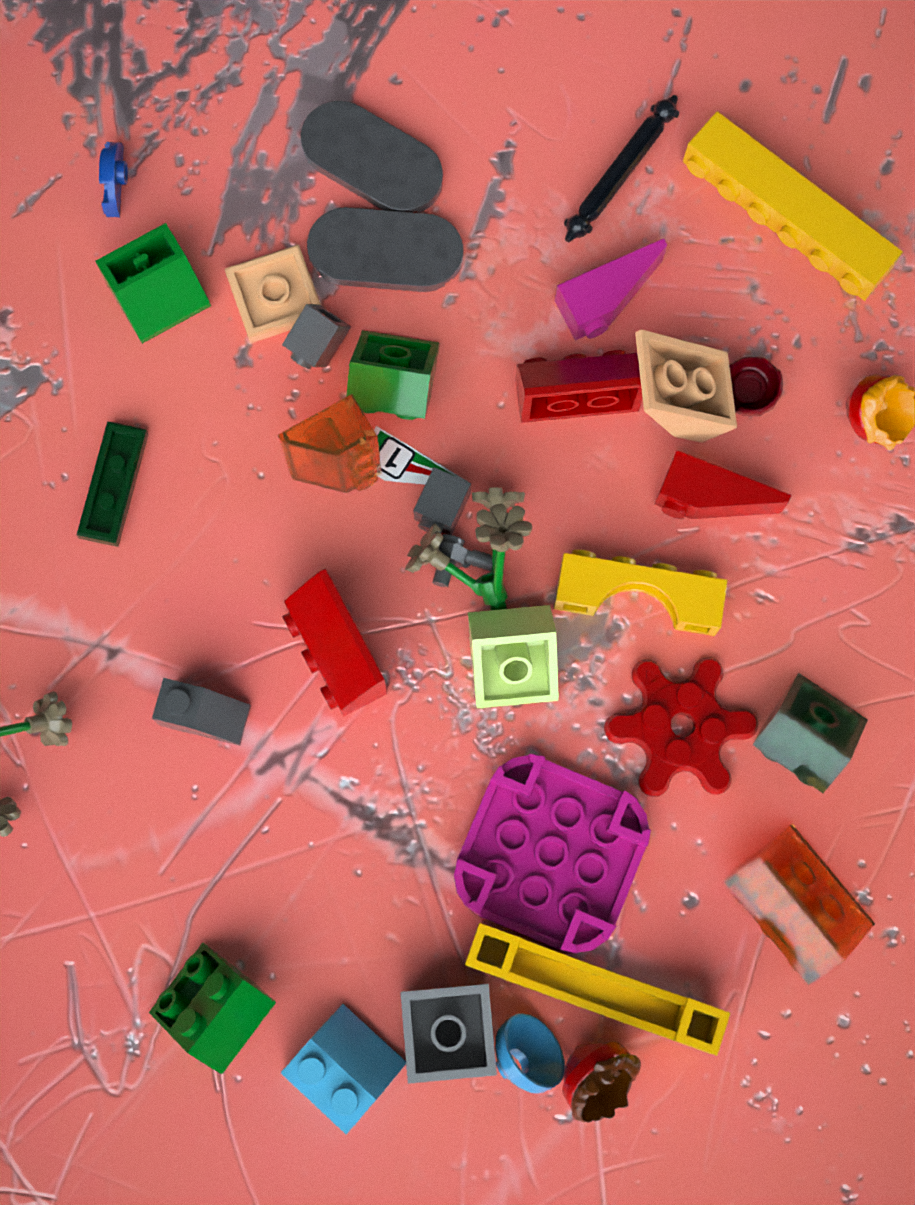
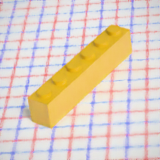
(791, 206)

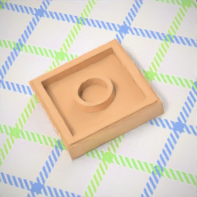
(271, 292)

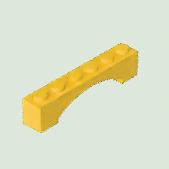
(597, 989)

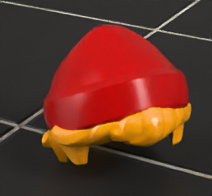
(882, 409)

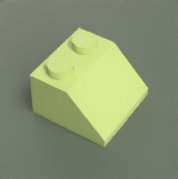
(514, 656)

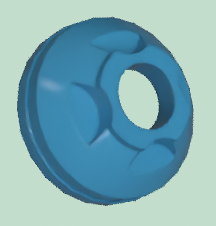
(534, 1049)

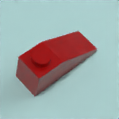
(709, 491)

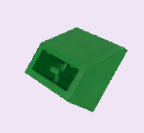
(153, 283)
(211, 1008)

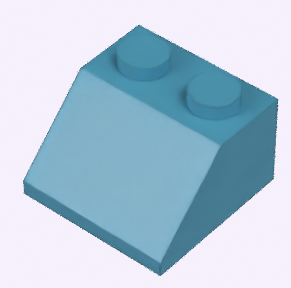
(344, 1068)

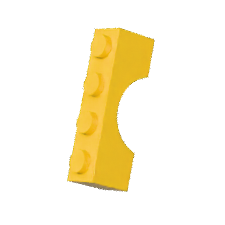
(691, 599)

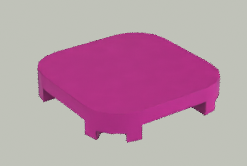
(551, 854)

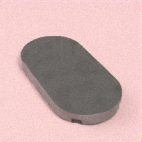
(371, 157)
(385, 249)

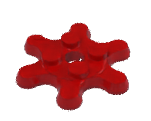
(664, 749)

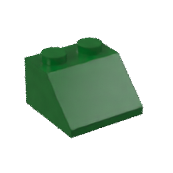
(392, 374)

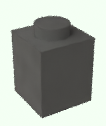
(315, 336)
(441, 501)

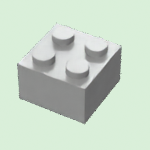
(448, 1033)

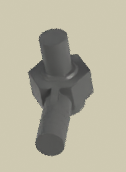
(460, 557)

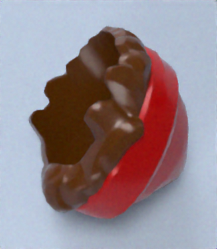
(599, 1080)

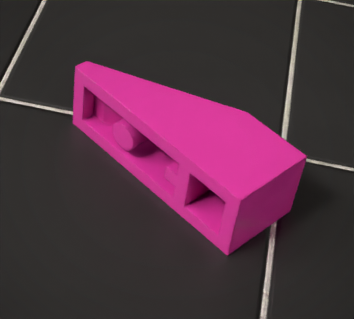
(598, 296)

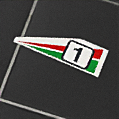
(403, 462)

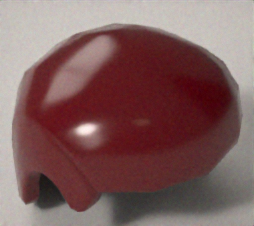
(755, 385)

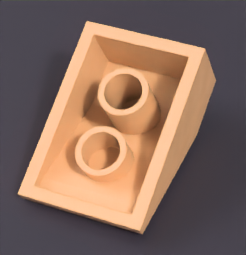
(685, 386)

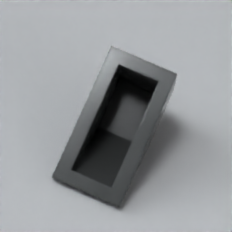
(200, 712)

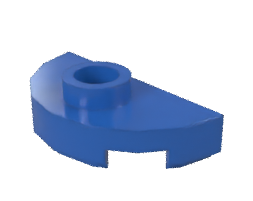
(113, 174)

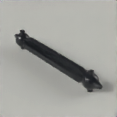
(621, 168)

